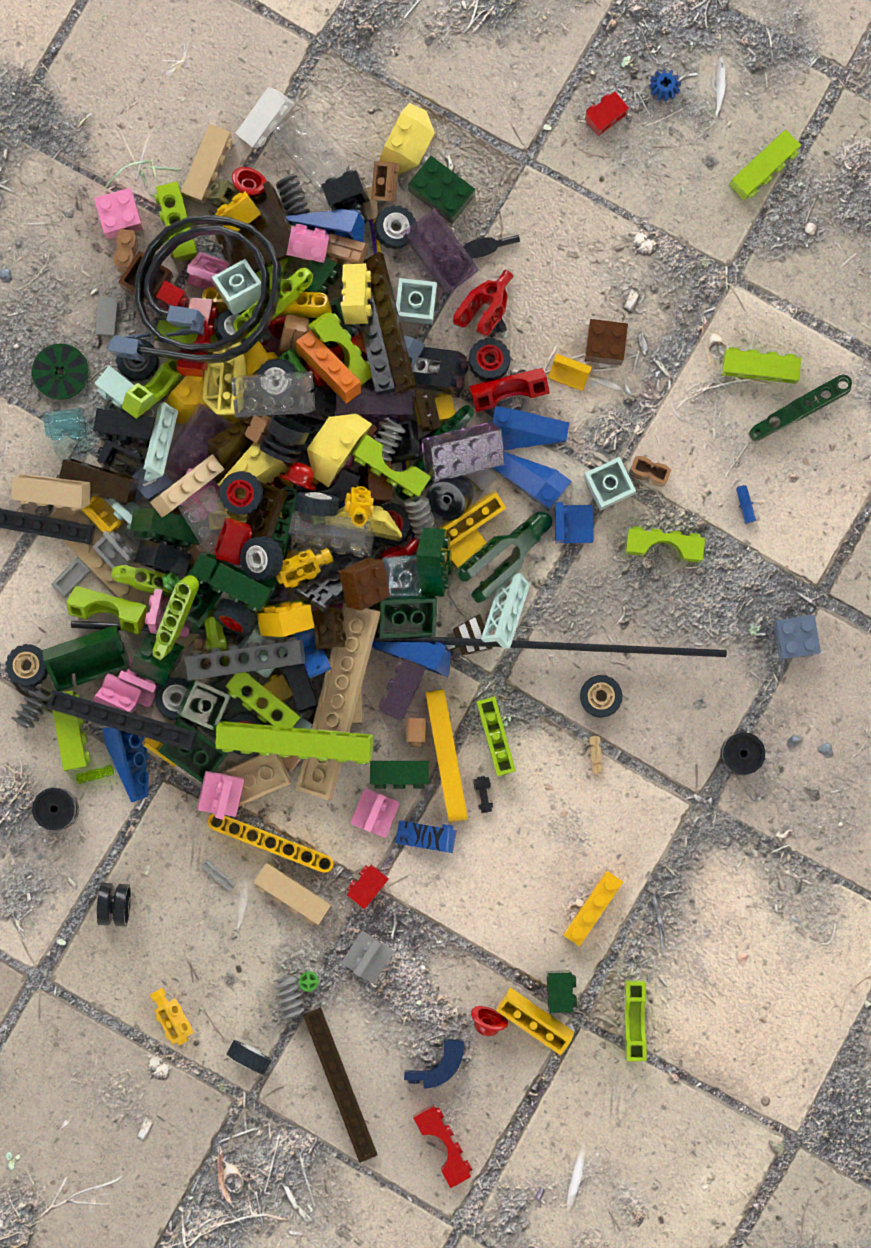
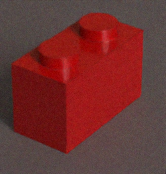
(606, 113)
(172, 296)
(231, 540)
(367, 886)

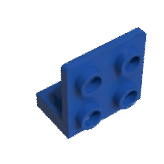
(573, 523)

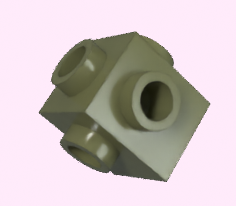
(222, 193)

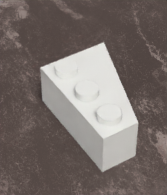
(264, 117)

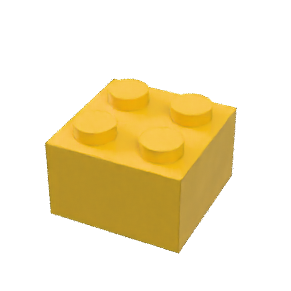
(285, 619)

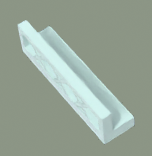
(160, 441)
(511, 611)

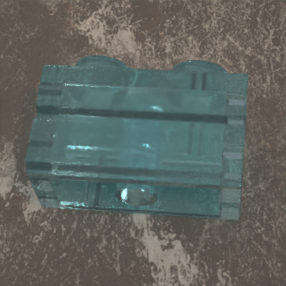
(64, 423)

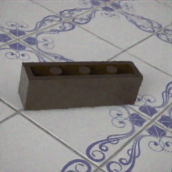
(230, 441)
(102, 481)

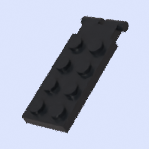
(327, 583)

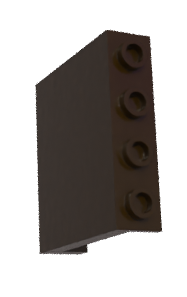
(271, 224)

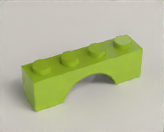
(327, 329)
(141, 398)
(370, 452)
(689, 547)
(87, 602)
(635, 1020)

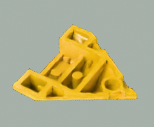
(186, 397)

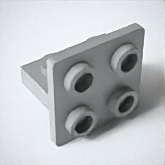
(114, 550)
(367, 957)

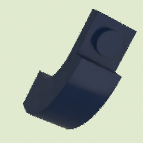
(444, 1070)

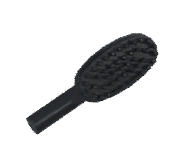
(487, 245)

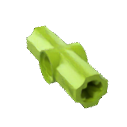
(216, 637)

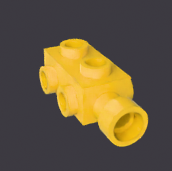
(359, 502)
(302, 567)
(174, 1018)

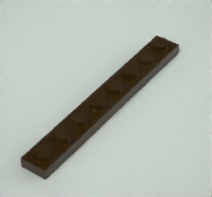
(390, 323)
(340, 1084)

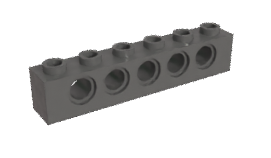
(196, 669)

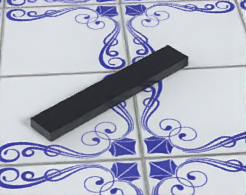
(47, 526)

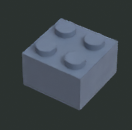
(797, 637)

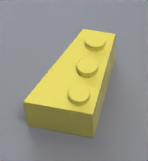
(356, 294)
(257, 464)

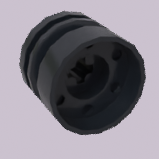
(284, 439)

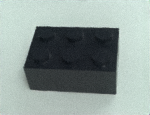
(123, 427)

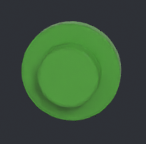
(170, 581)

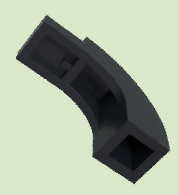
(347, 479)

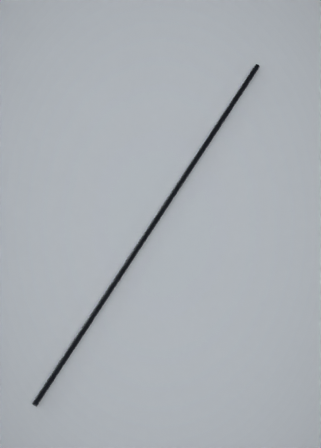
(478, 642)

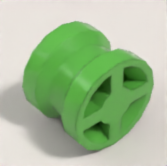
(308, 981)

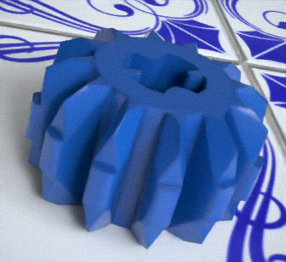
(660, 90)

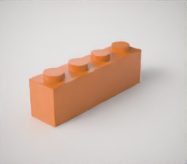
(328, 366)

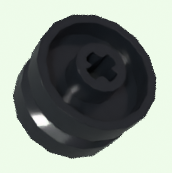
(450, 497)
(731, 750)
(67, 809)
(113, 904)

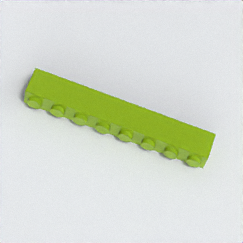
(295, 742)

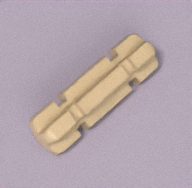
(596, 757)

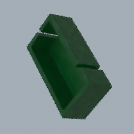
(233, 581)
(87, 657)

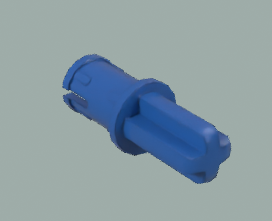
(745, 504)

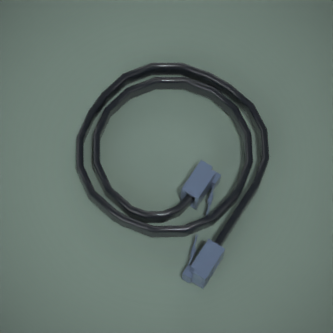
(191, 320)

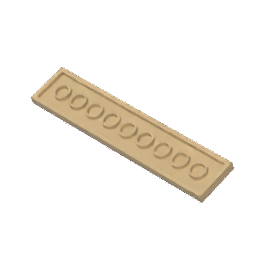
(103, 570)
(340, 696)

